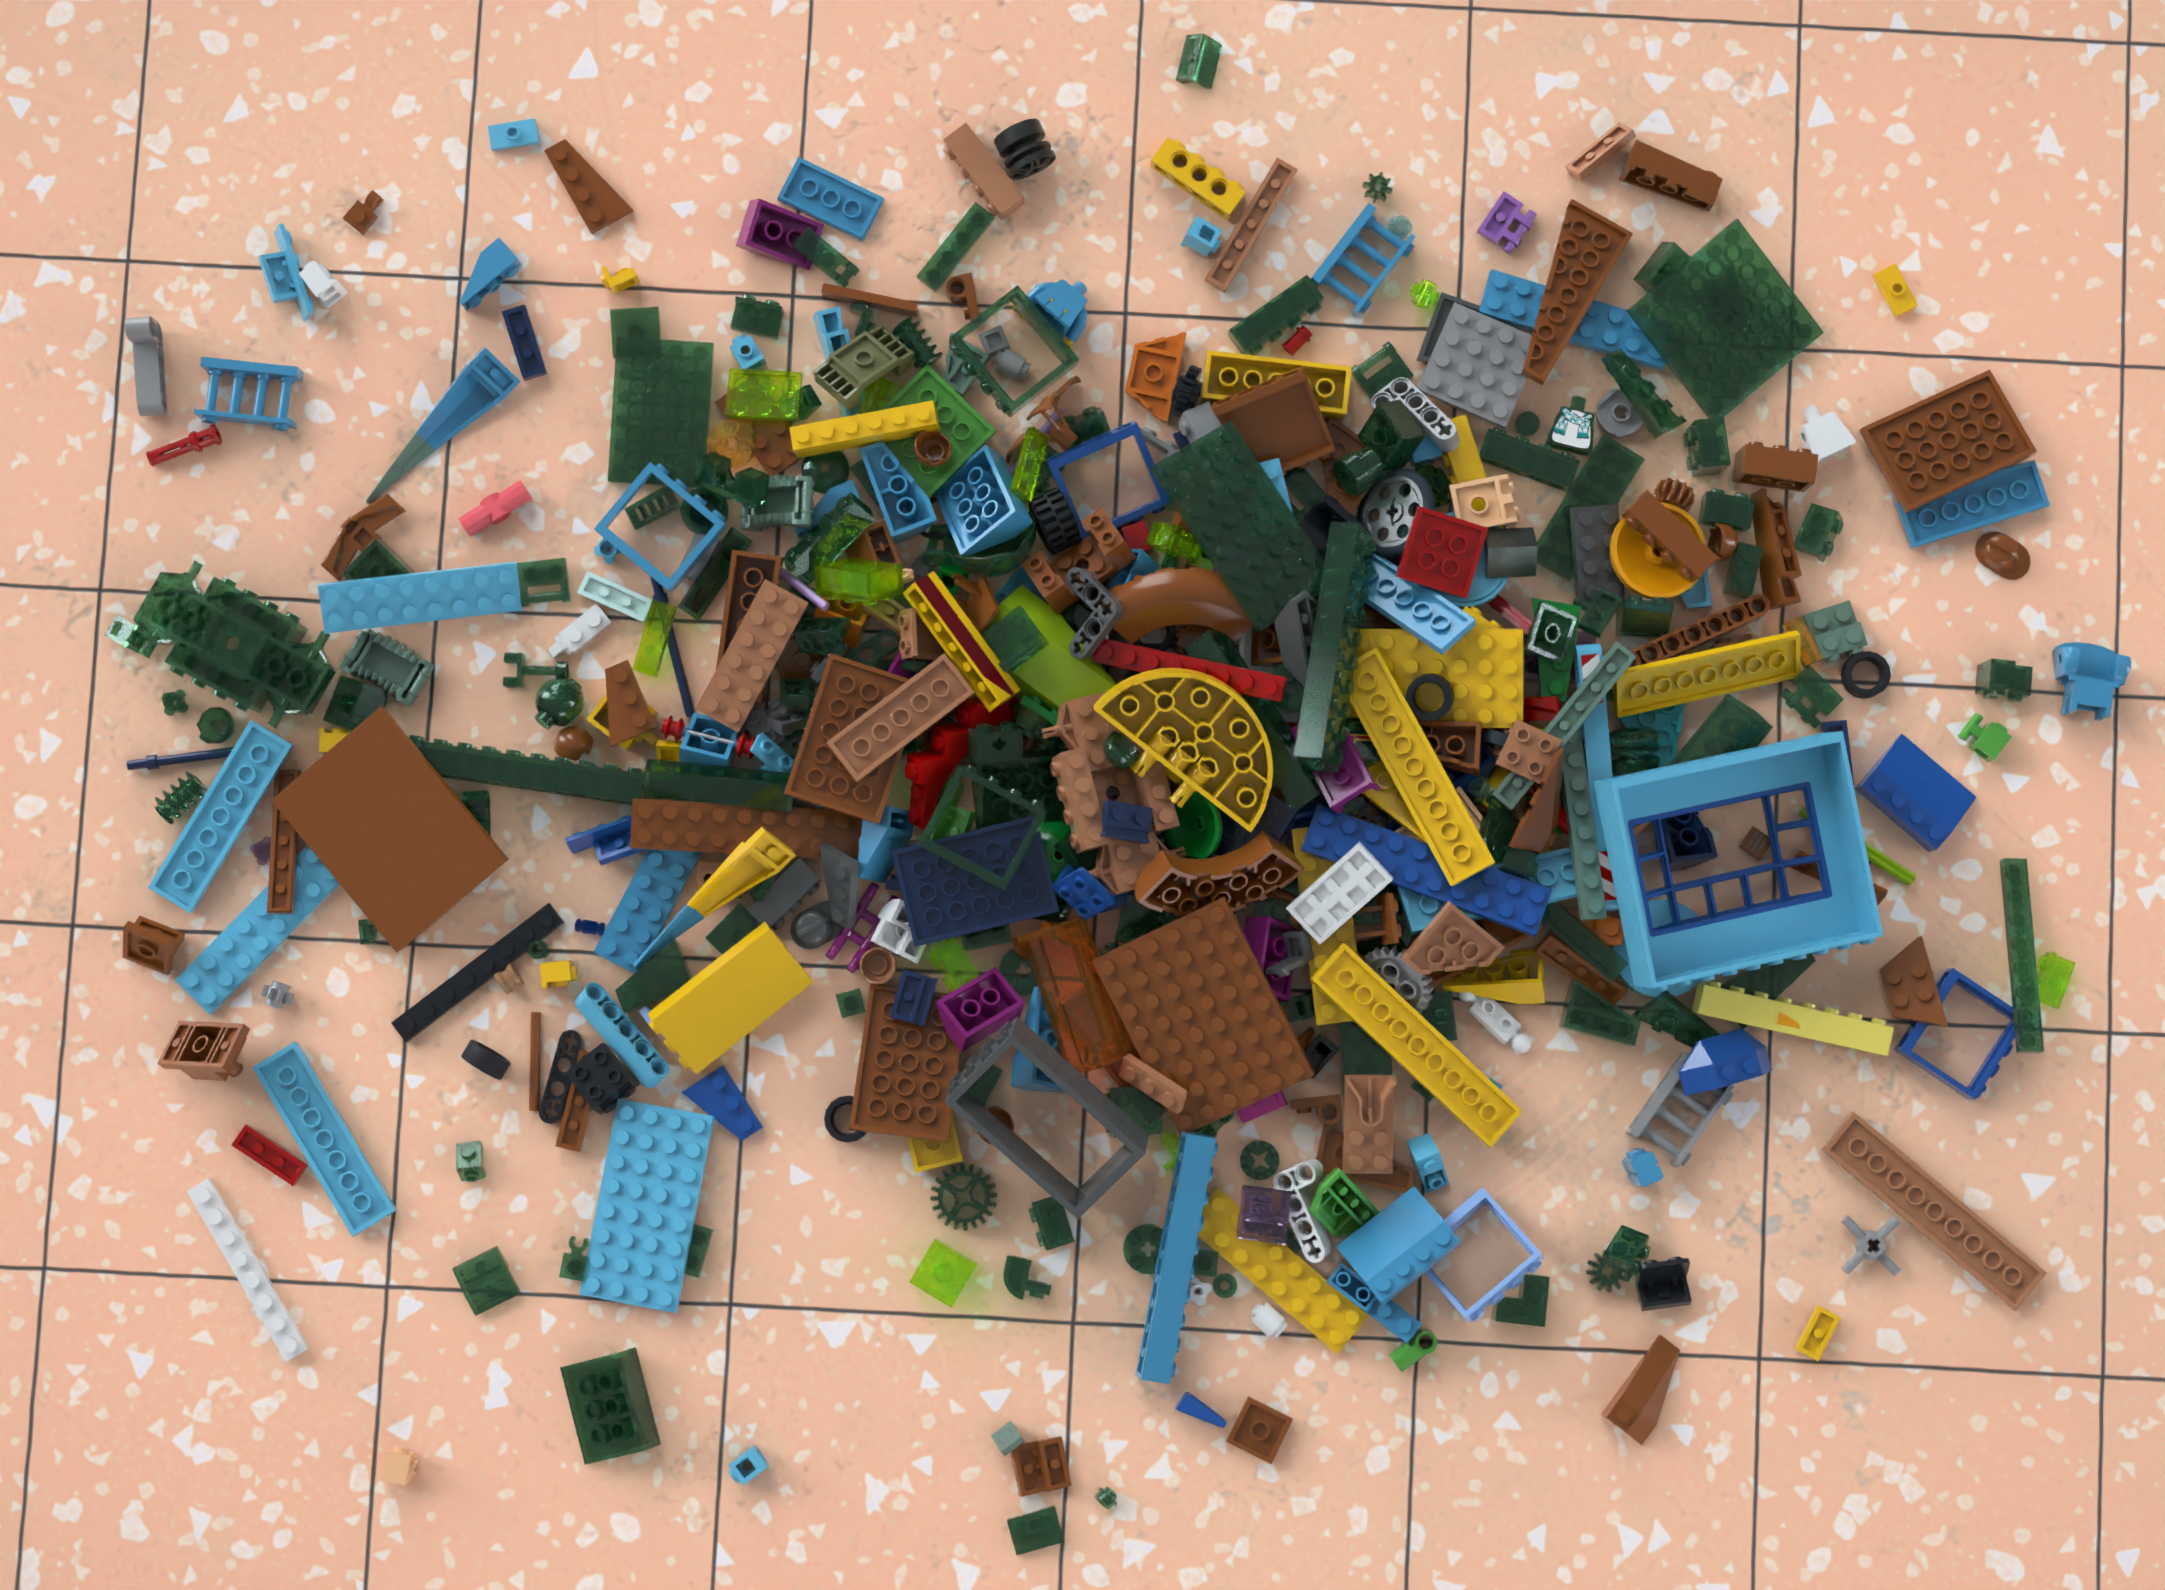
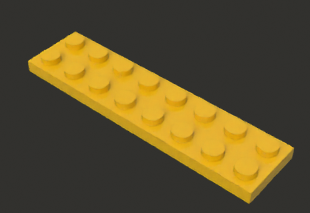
(1707, 674)
(1325, 1009)
(1281, 1276)

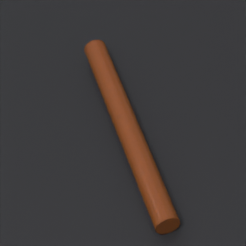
(534, 1061)

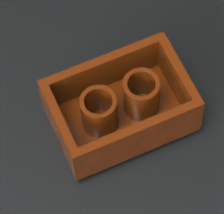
(1775, 467)

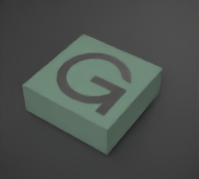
(1007, 1438)

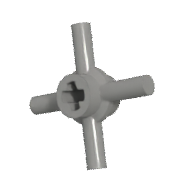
(1862, 1246)

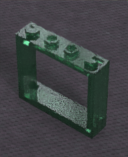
(1042, 328)
(1012, 795)

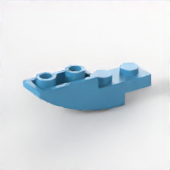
(1389, 1315)

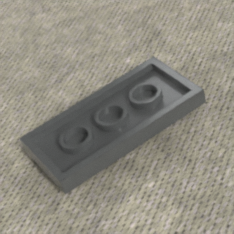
(1591, 550)

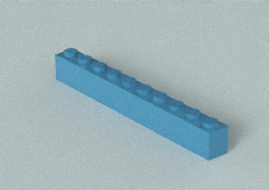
(1176, 1257)

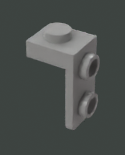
(1166, 447)

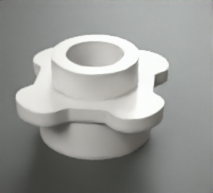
(1204, 1289)

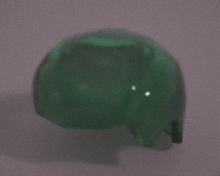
(216, 725)
(1120, 750)

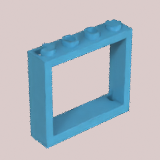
(696, 501)

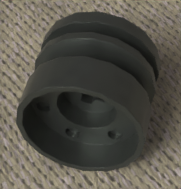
(1024, 149)

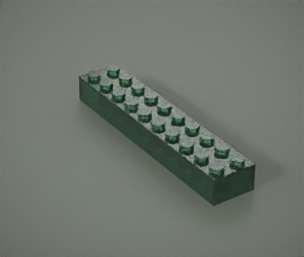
(1334, 647)
(533, 772)

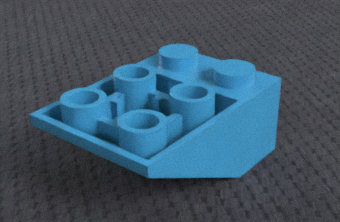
(879, 841)

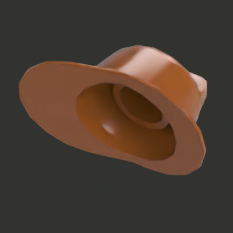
(2002, 555)

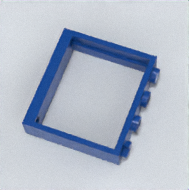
(1099, 443)
(1990, 1065)

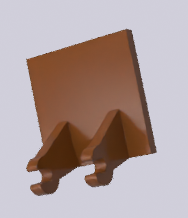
(981, 605)
(1390, 928)

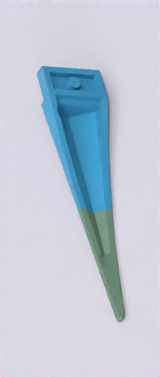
(471, 394)

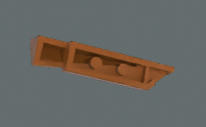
(1779, 557)

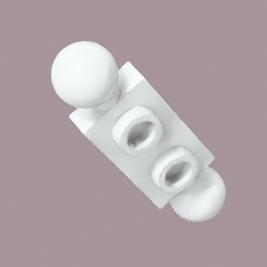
(1497, 1021)

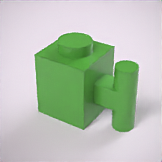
(1988, 740)

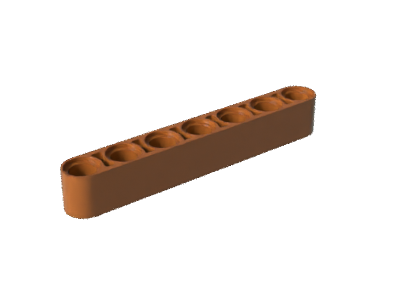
(1702, 630)

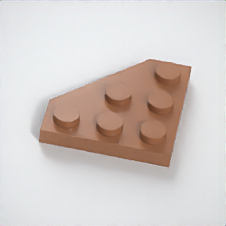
(1451, 944)

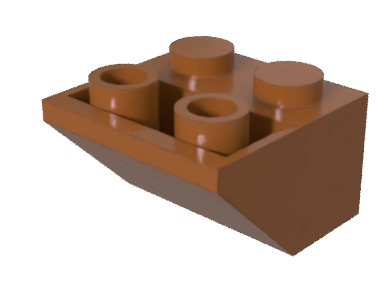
(874, 544)

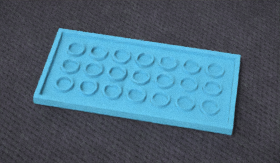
(647, 1205)

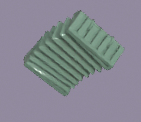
(787, 504)
(388, 664)

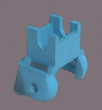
(2089, 676)

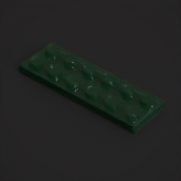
(1597, 484)

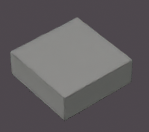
(994, 340)

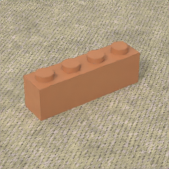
(983, 171)

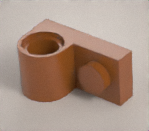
(967, 296)
(1305, 1104)

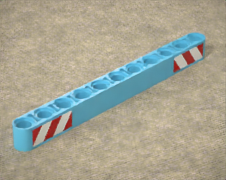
(1597, 759)

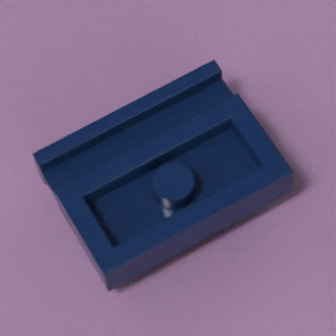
(1126, 822)
(913, 998)

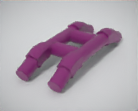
(864, 943)

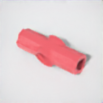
(495, 508)

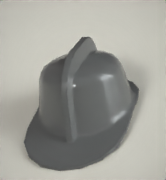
(814, 926)

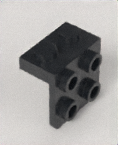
(1318, 521)
(602, 1079)
(1663, 1284)

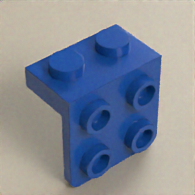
(1082, 891)

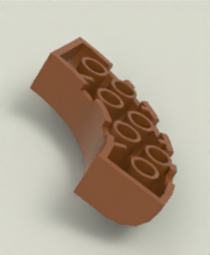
(1178, 598)
(1240, 876)

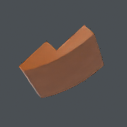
(1040, 1466)

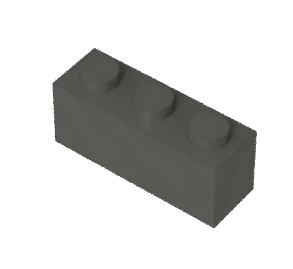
(785, 894)

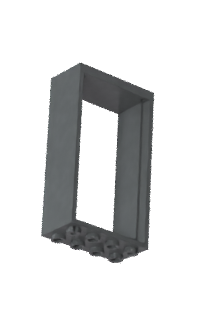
(1077, 1087)

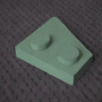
(956, 373)

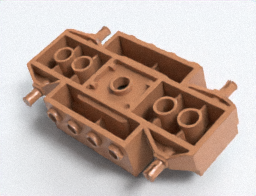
(1083, 781)

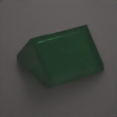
(1550, 633)

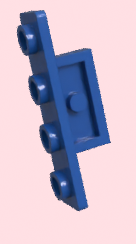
(609, 840)

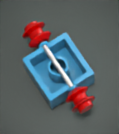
(707, 740)

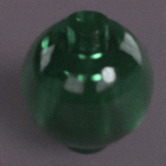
(559, 703)

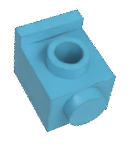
(1202, 237)
(753, 359)
(758, 1462)

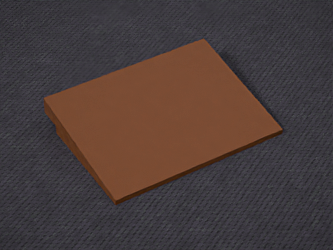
(390, 829)

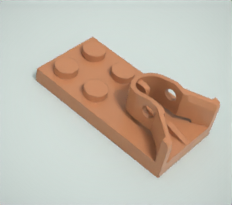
(1368, 1124)

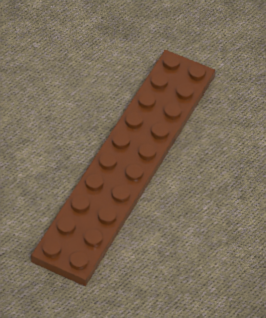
(723, 827)

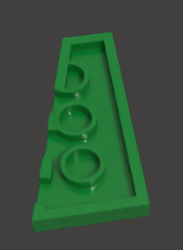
(1554, 676)

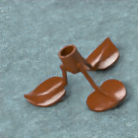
(1060, 433)

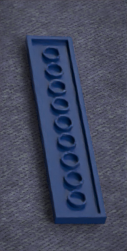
(1414, 868)

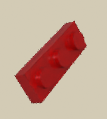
(270, 1155)

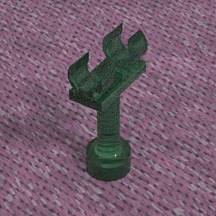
(560, 670)

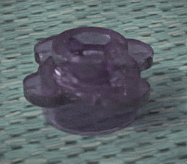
(257, 850)

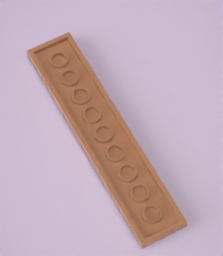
(1934, 1211)

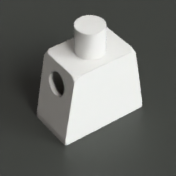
(1824, 433)

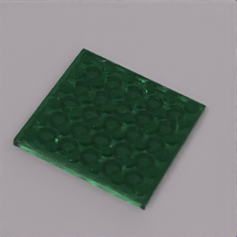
(1725, 321)

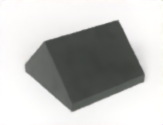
(1510, 552)

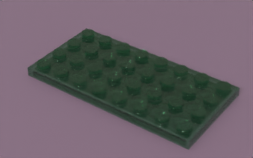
(1241, 523)

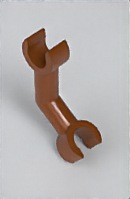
(1286, 897)

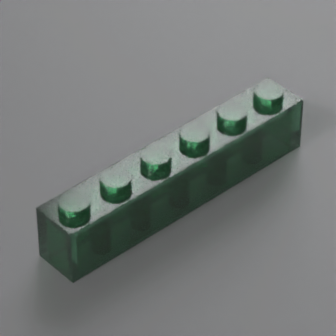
(716, 785)

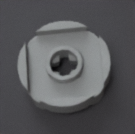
(1609, 422)

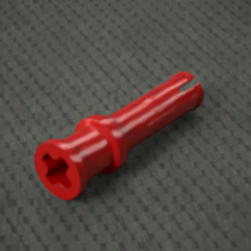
(194, 438)

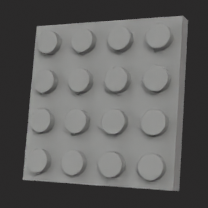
(1477, 366)

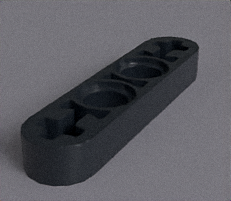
(557, 1075)

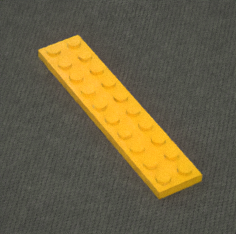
(1417, 771)
(1416, 1045)

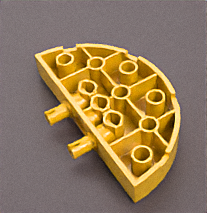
(1198, 733)

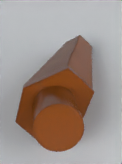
(1305, 1037)

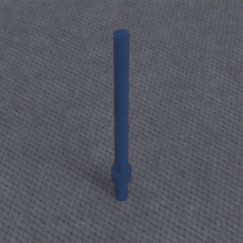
(675, 655)
(153, 761)

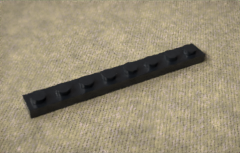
(477, 973)

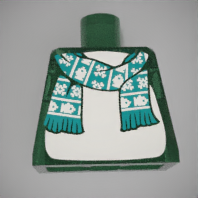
(1572, 429)

